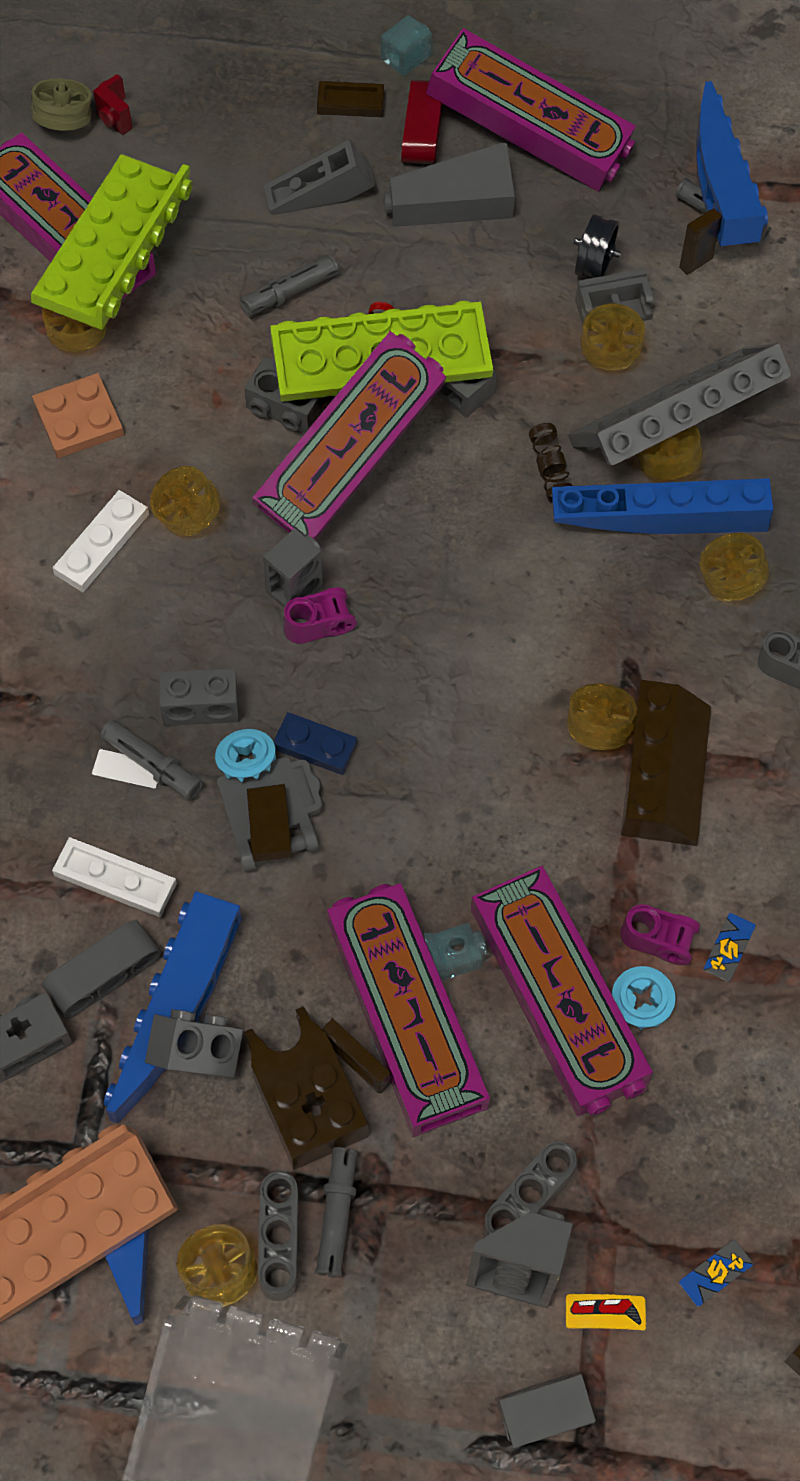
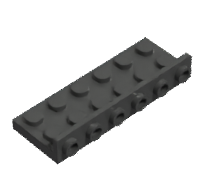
(684, 402)

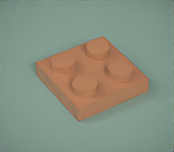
(77, 415)

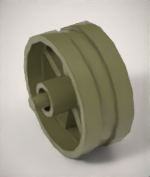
(61, 104)

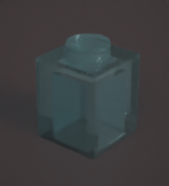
(406, 45)

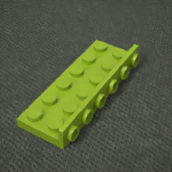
(112, 241)
(325, 353)

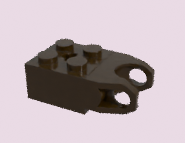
(306, 1078)

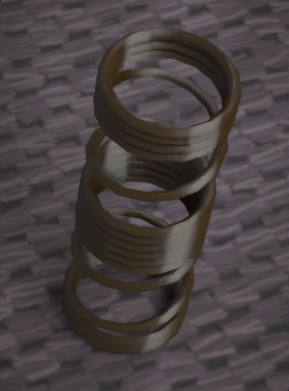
(551, 462)

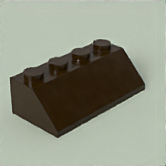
(666, 765)

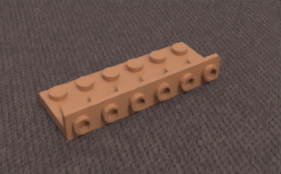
(77, 1215)

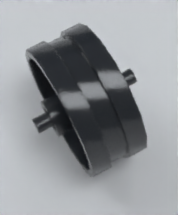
(596, 247)

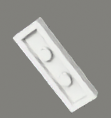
(100, 541)
(114, 877)

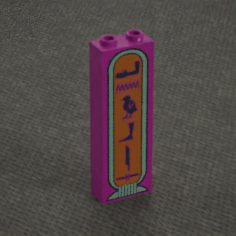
(531, 110)
(43, 199)
(350, 437)
(561, 992)
(407, 1009)

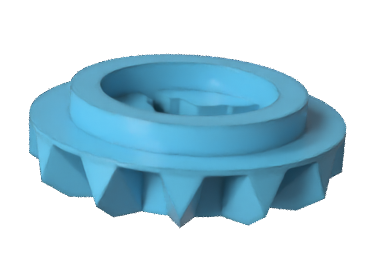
(244, 743)
(638, 980)

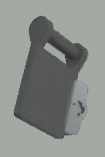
(302, 800)

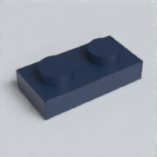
(315, 743)

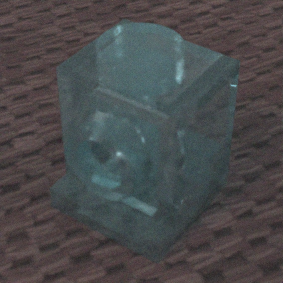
(451, 962)

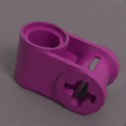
(321, 616)
(662, 934)

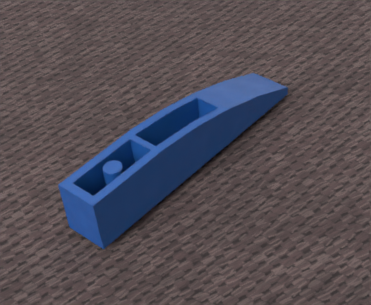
(726, 176)
(668, 506)
(185, 984)

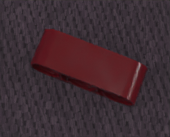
(421, 125)

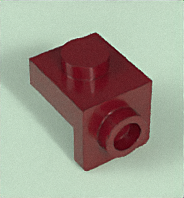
(110, 104)

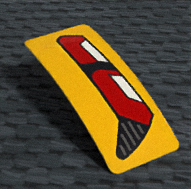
(605, 1311)

